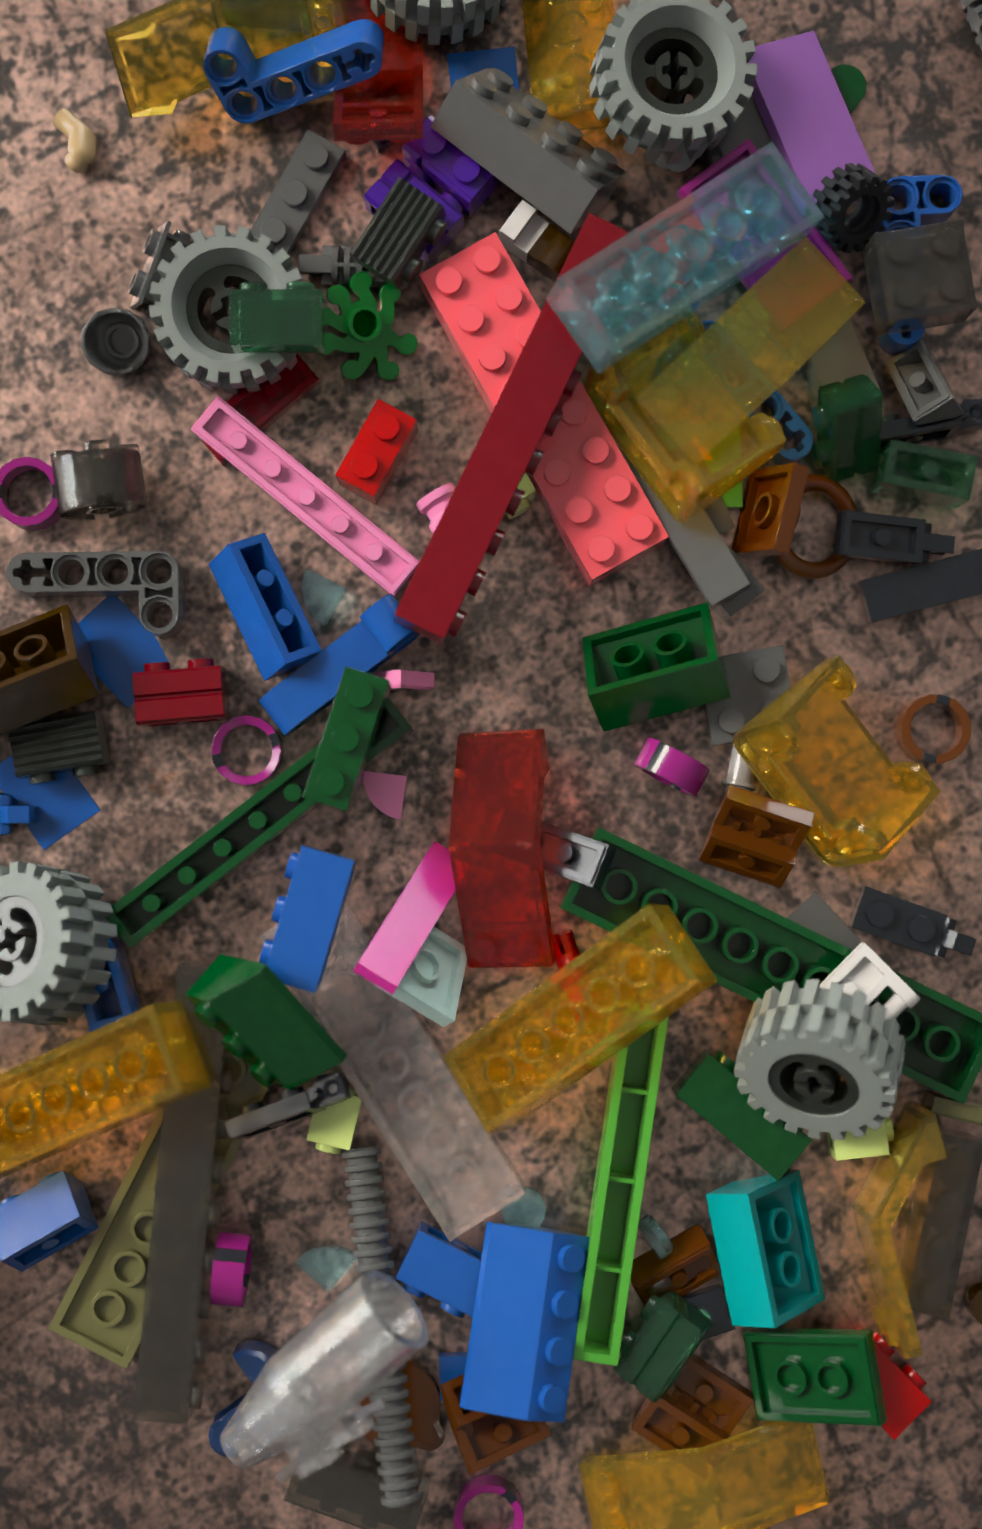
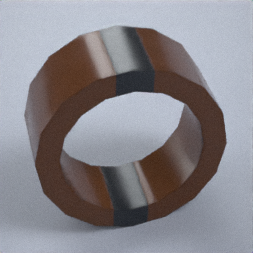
(959, 716)

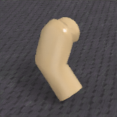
(81, 140)

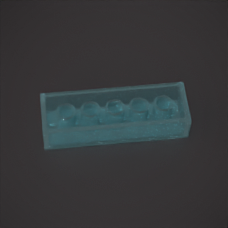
(683, 257)

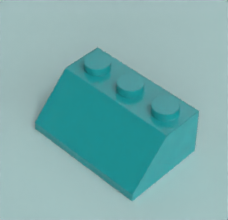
(765, 1249)

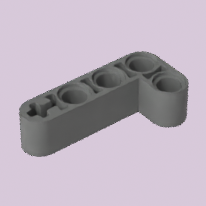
(97, 582)

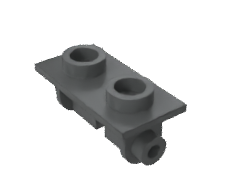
(157, 247)

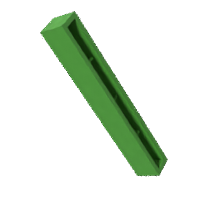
(618, 1196)

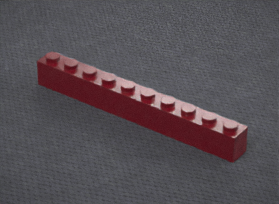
(499, 463)

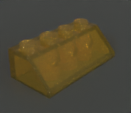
(560, 53)

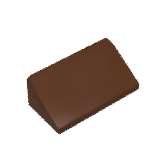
(681, 1271)

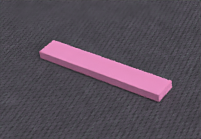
(305, 496)

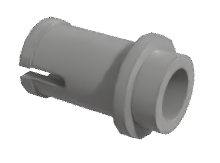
(738, 773)

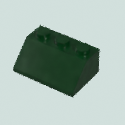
(655, 667)
(263, 1023)

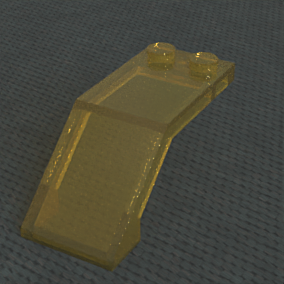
(165, 48)
(751, 350)
(875, 1211)
(724, 1485)

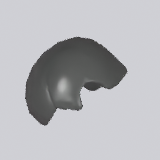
(116, 341)

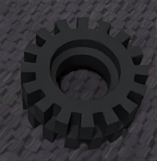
(866, 217)

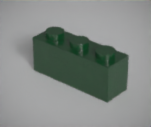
(347, 739)
(713, 1093)

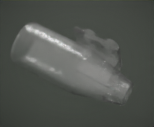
(315, 1383)

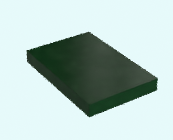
(815, 1376)

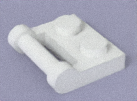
(871, 975)

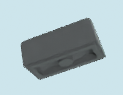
(923, 385)

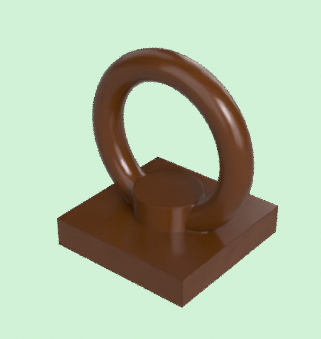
(772, 513)

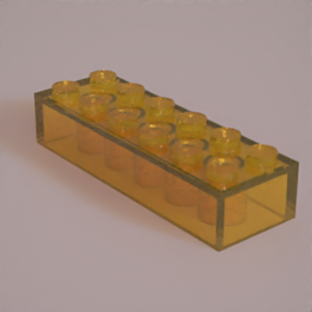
(579, 1018)
(97, 1084)

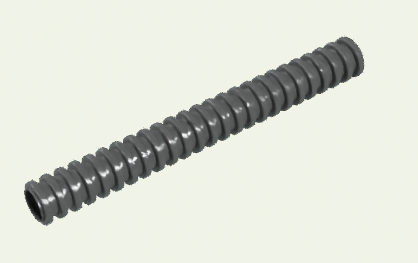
(373, 1254)

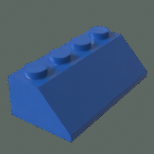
(524, 1322)

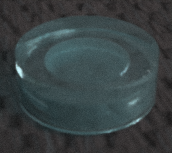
(526, 1210)
(655, 1237)

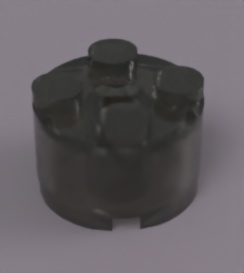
(98, 480)

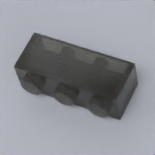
(351, 1493)

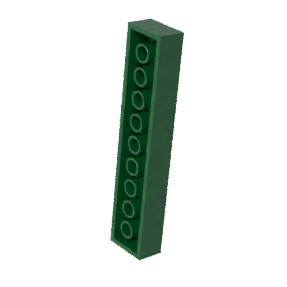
(760, 950)

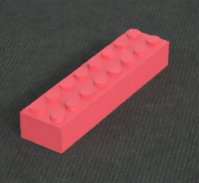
(582, 470)

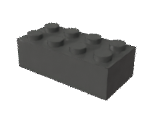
(528, 147)

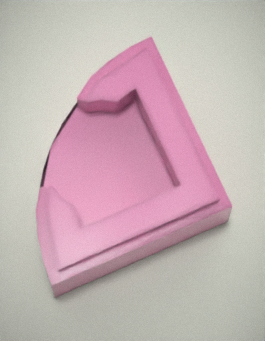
(408, 679)
(386, 792)

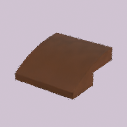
(756, 836)
(696, 1410)
(486, 1436)

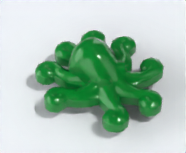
(365, 328)

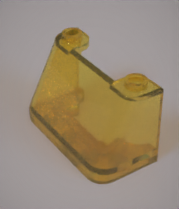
(669, 472)
(825, 761)

